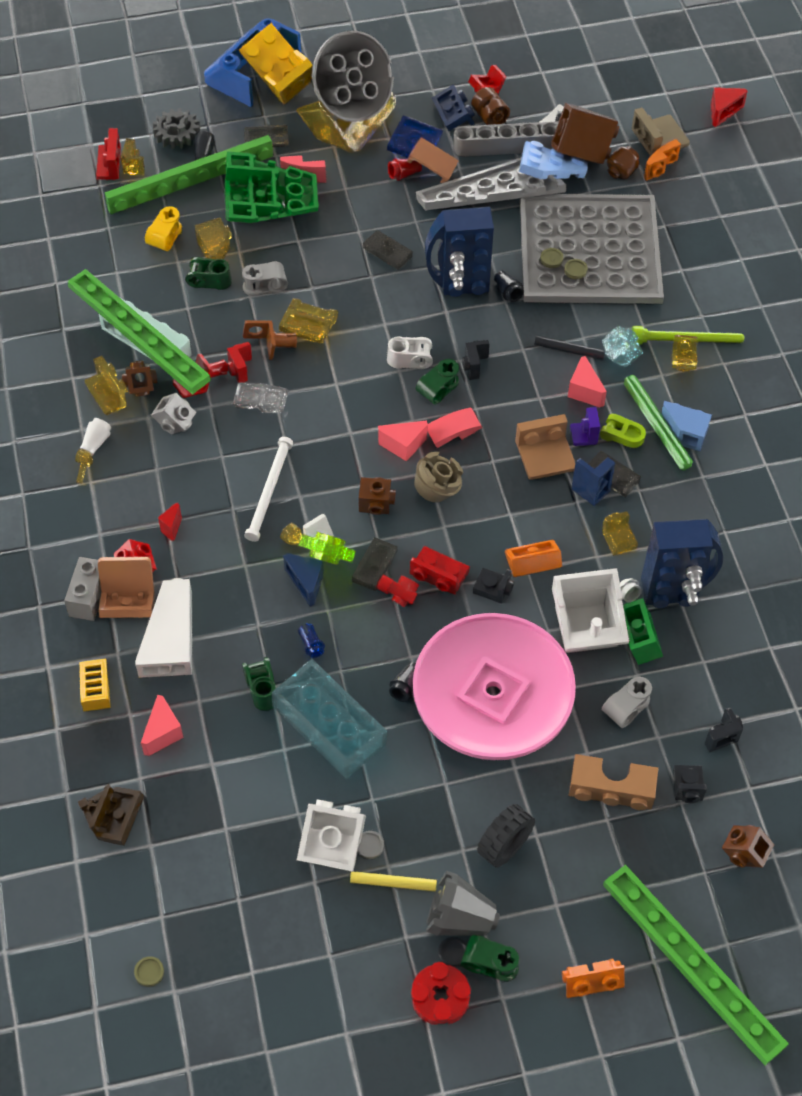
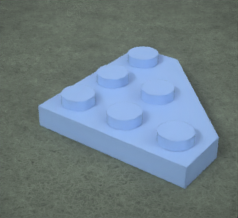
(542, 161)

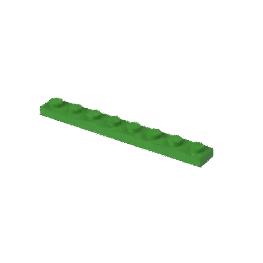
(182, 176)
(139, 331)
(696, 965)

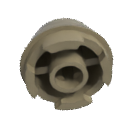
(437, 477)

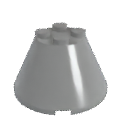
(352, 76)

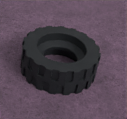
(506, 835)

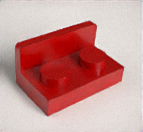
(109, 157)
(439, 570)

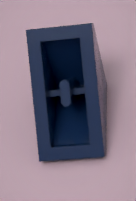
(305, 574)

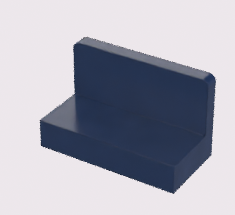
(593, 483)

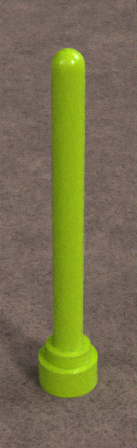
(644, 335)

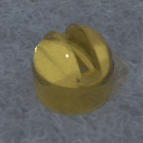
(291, 534)

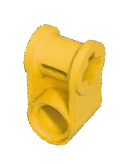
(164, 229)

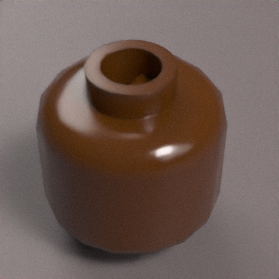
(623, 162)

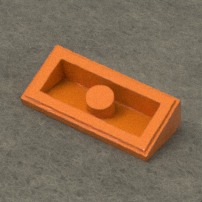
(534, 558)

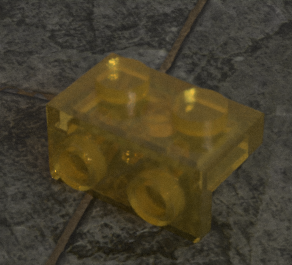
(106, 388)

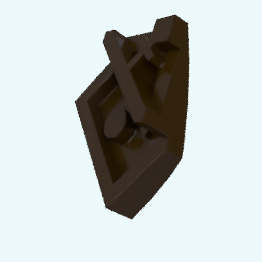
(112, 813)

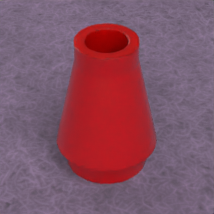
(401, 168)

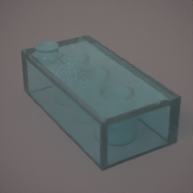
(329, 718)

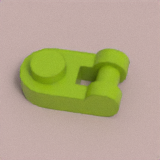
(631, 433)

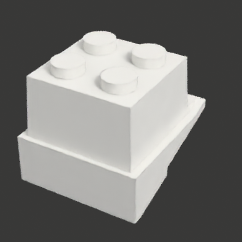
(590, 610)

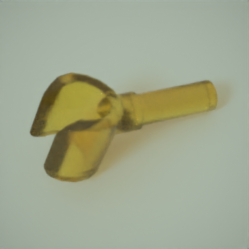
(85, 458)

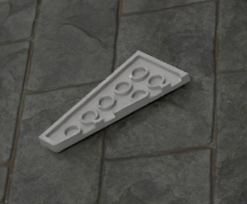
(488, 185)

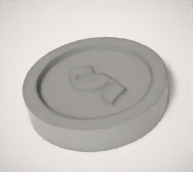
(371, 845)

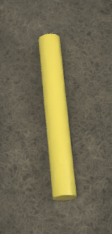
(393, 881)

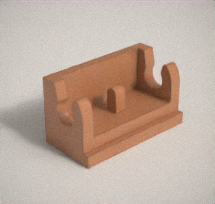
(433, 159)

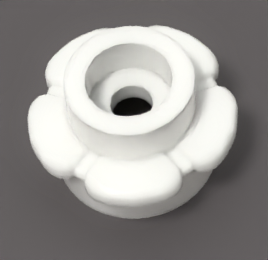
(630, 590)

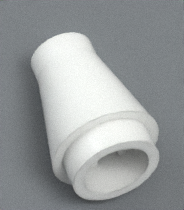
(95, 435)

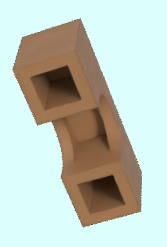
(591, 784)

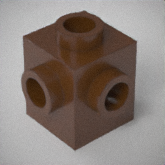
(143, 387)
(376, 495)
(748, 846)

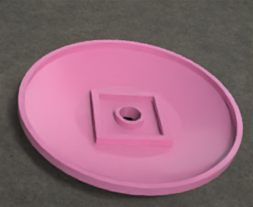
(500, 653)

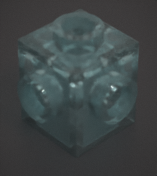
(622, 346)

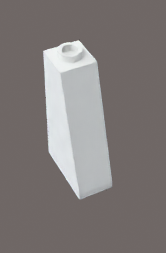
(168, 637)

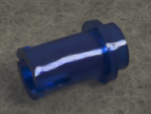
(313, 645)

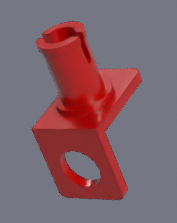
(213, 369)

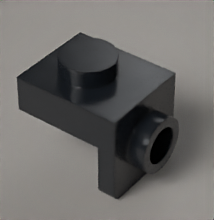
(473, 353)

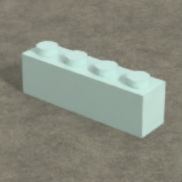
(177, 339)

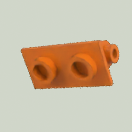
(606, 977)

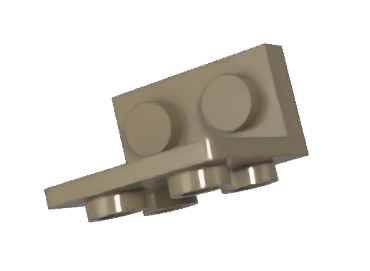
(656, 132)

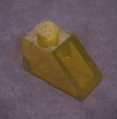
(213, 238)

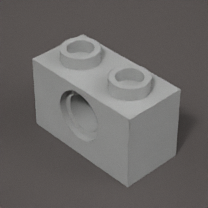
(84, 590)

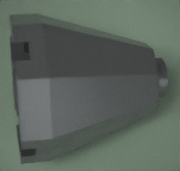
(460, 909)

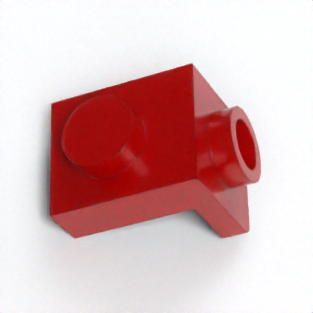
(495, 79)
(236, 361)

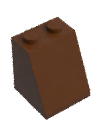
(584, 134)

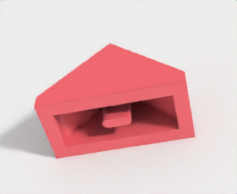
(586, 385)
(403, 438)
(161, 728)

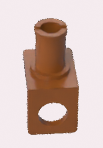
(272, 338)

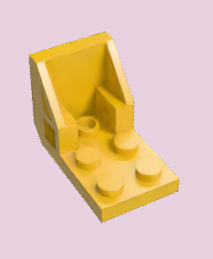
(277, 63)

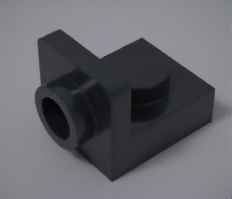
(493, 585)
(725, 733)
(689, 783)

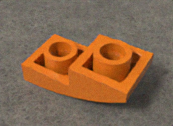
(660, 158)

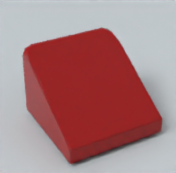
(170, 521)

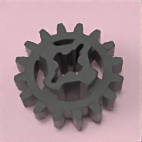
(176, 128)

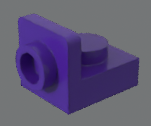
(588, 430)

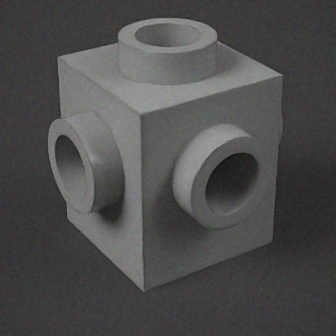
(174, 414)

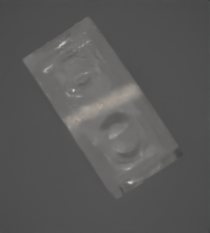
(261, 396)

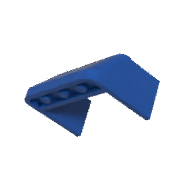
(223, 72)

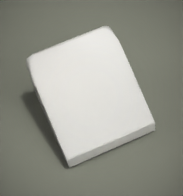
(318, 524)

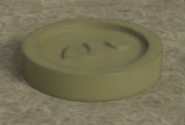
(551, 257)
(575, 268)
(149, 971)

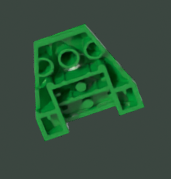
(264, 191)

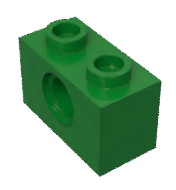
(641, 632)

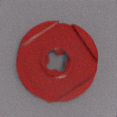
(440, 1011)

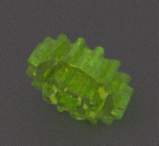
(327, 548)

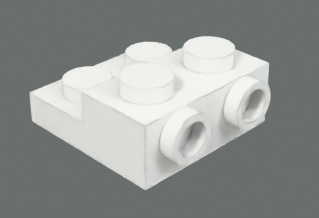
(331, 835)

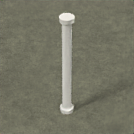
(253, 532)

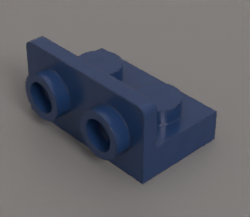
(452, 107)

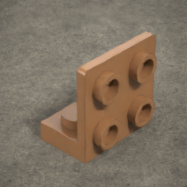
(544, 447)

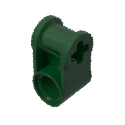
(210, 273)
(439, 381)
(260, 680)
(486, 958)

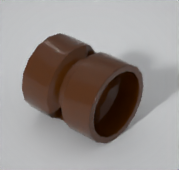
(490, 106)

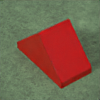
(726, 103)

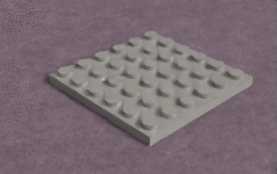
(605, 231)

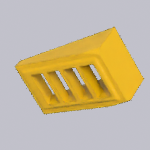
(97, 701)

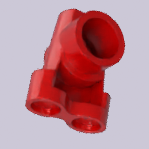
(402, 592)

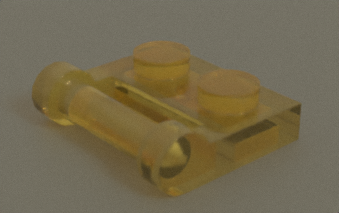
(307, 325)

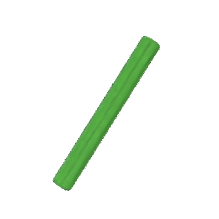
(658, 422)

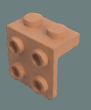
(126, 587)

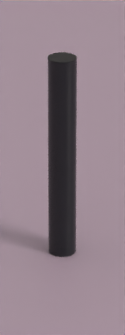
(569, 347)

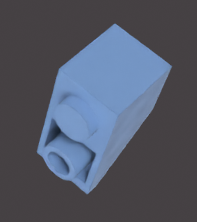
(687, 424)

